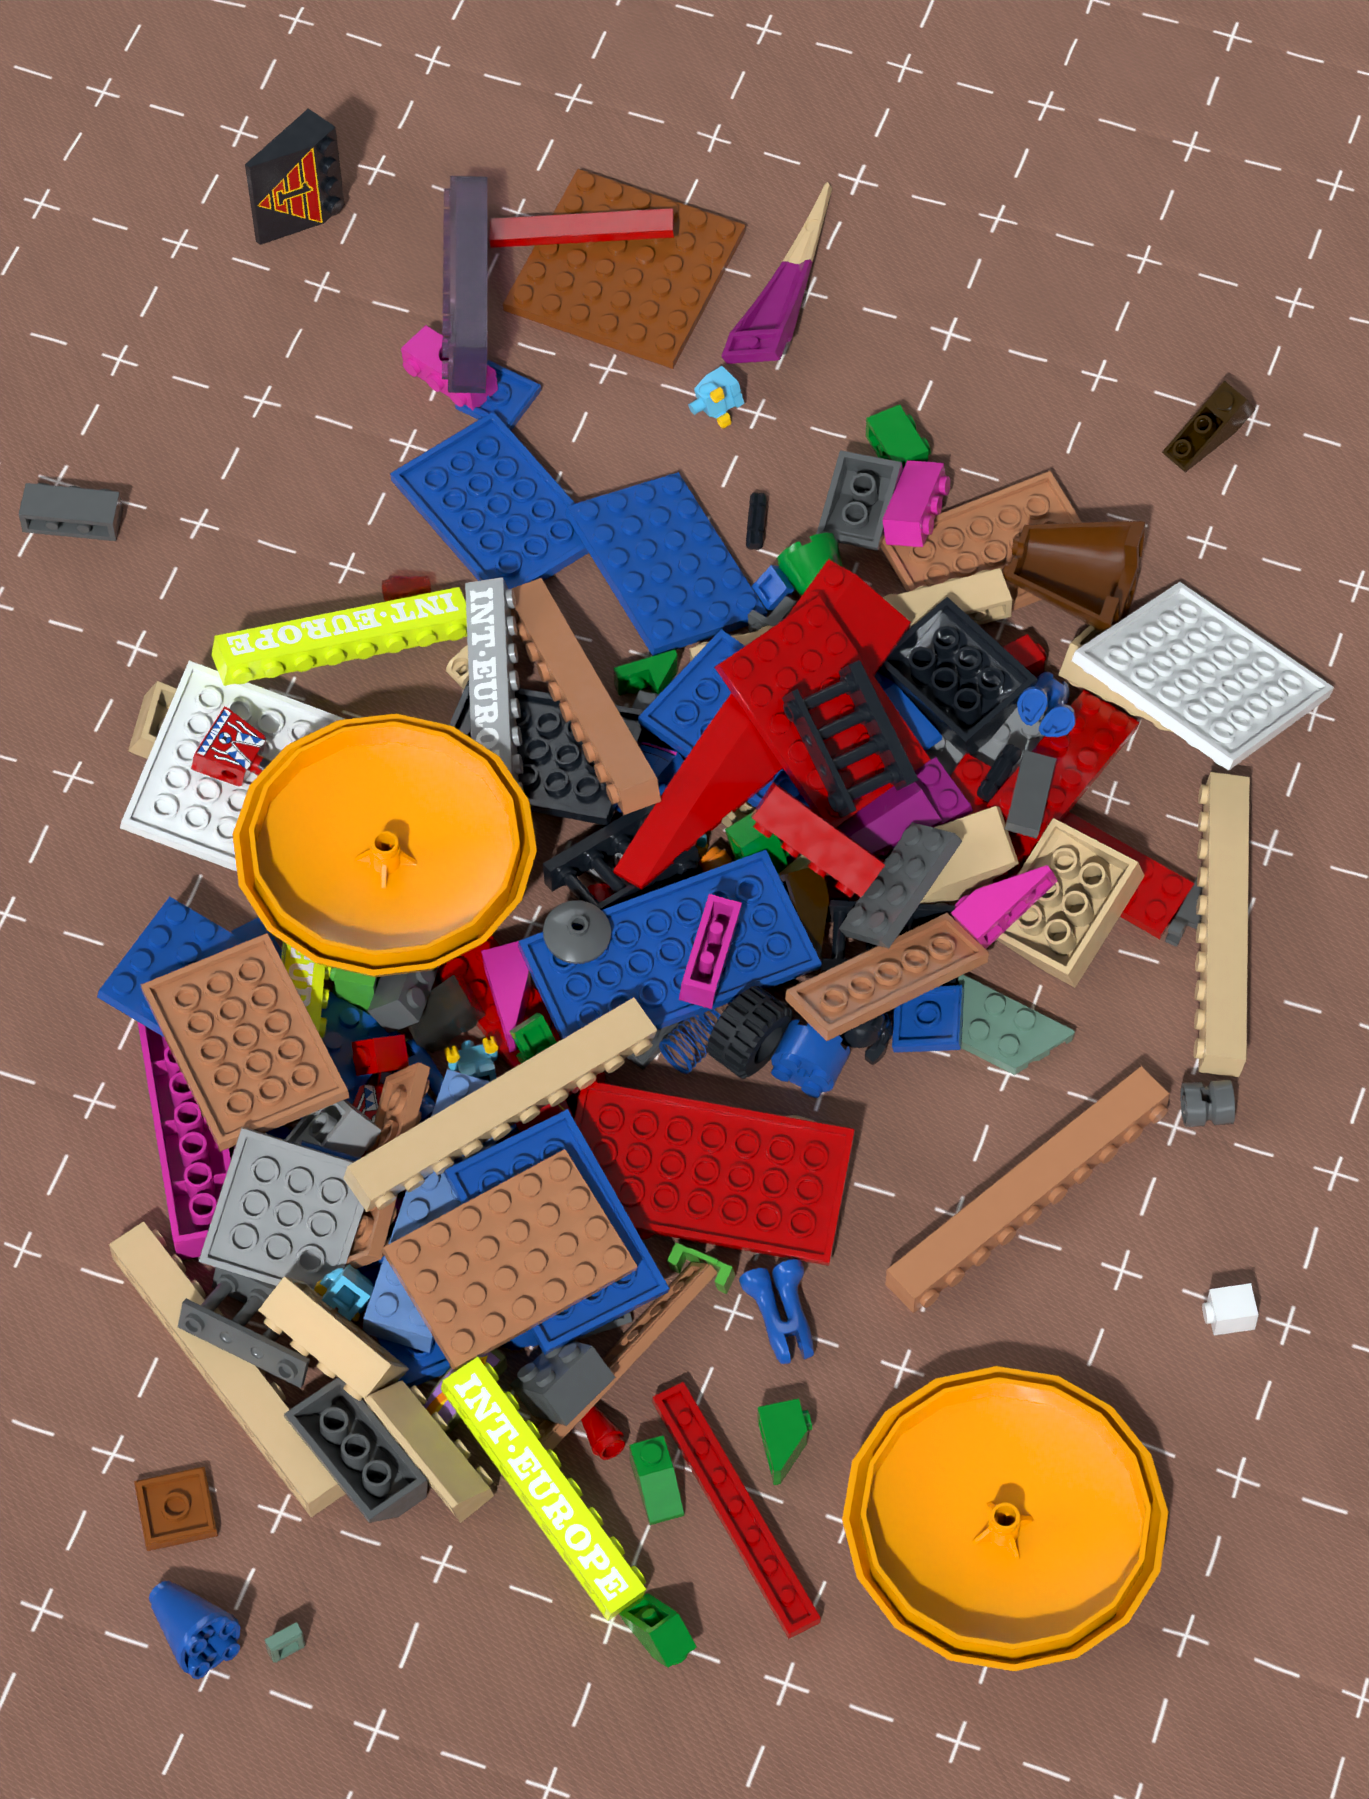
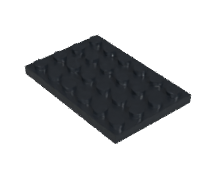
(554, 764)

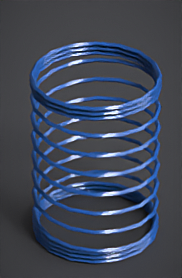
(679, 1050)

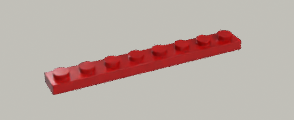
(736, 1510)

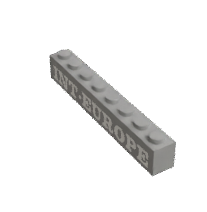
(492, 670)

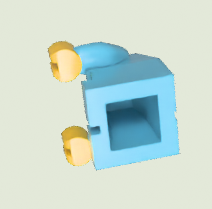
(716, 395)
(474, 1060)
(346, 1290)

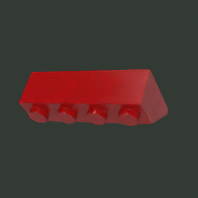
(817, 840)

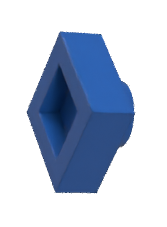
(772, 587)

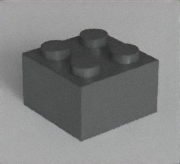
(562, 1382)

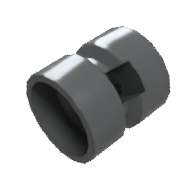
(1207, 1103)

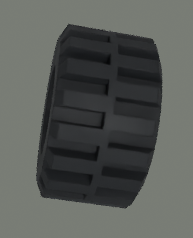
(749, 1031)

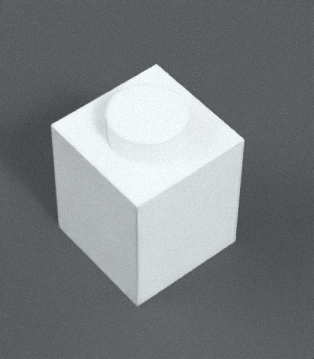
(1231, 1309)

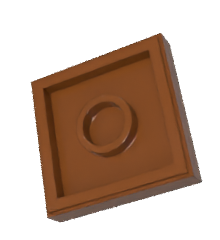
(175, 1508)

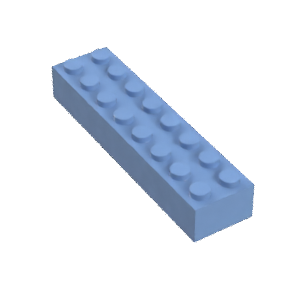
(390, 1309)

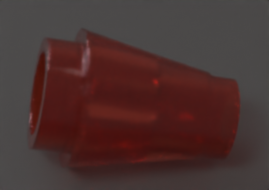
(405, 586)

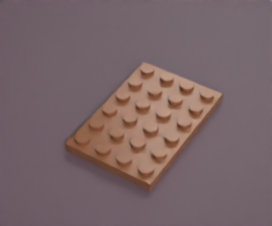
(982, 535)
(244, 1041)
(509, 1259)

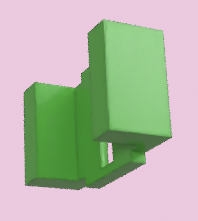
(681, 1253)

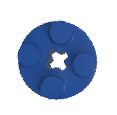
(808, 1059)

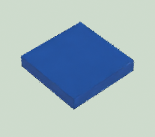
(510, 400)
(930, 1021)

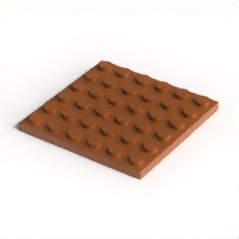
(627, 292)

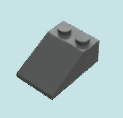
(859, 499)

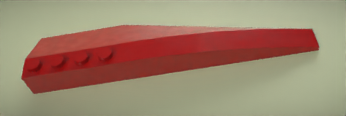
(731, 756)

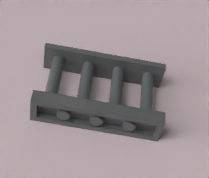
(233, 1335)

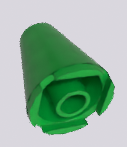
(804, 562)

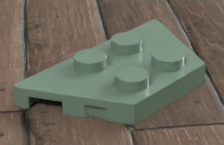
(1005, 1029)

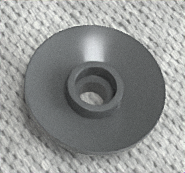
(574, 945)

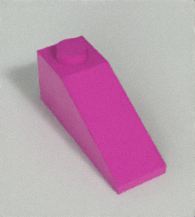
(997, 906)
(509, 986)

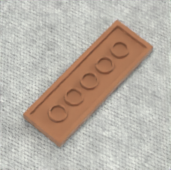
(886, 976)
(395, 1115)

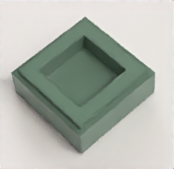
(285, 1642)

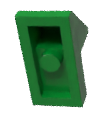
(650, 672)
(532, 1037)

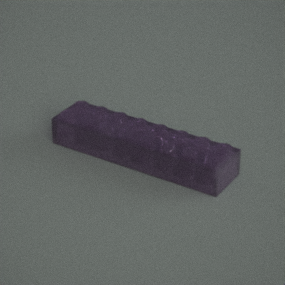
(466, 283)

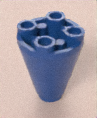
(194, 1628)

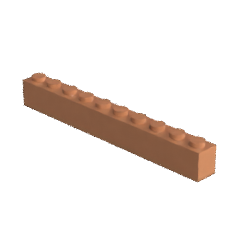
(583, 699)
(1027, 1190)

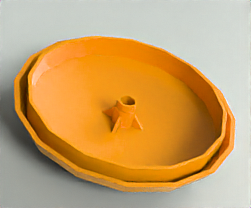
(384, 844)
(1018, 1453)

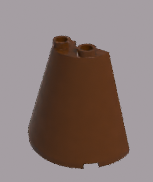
(1080, 567)

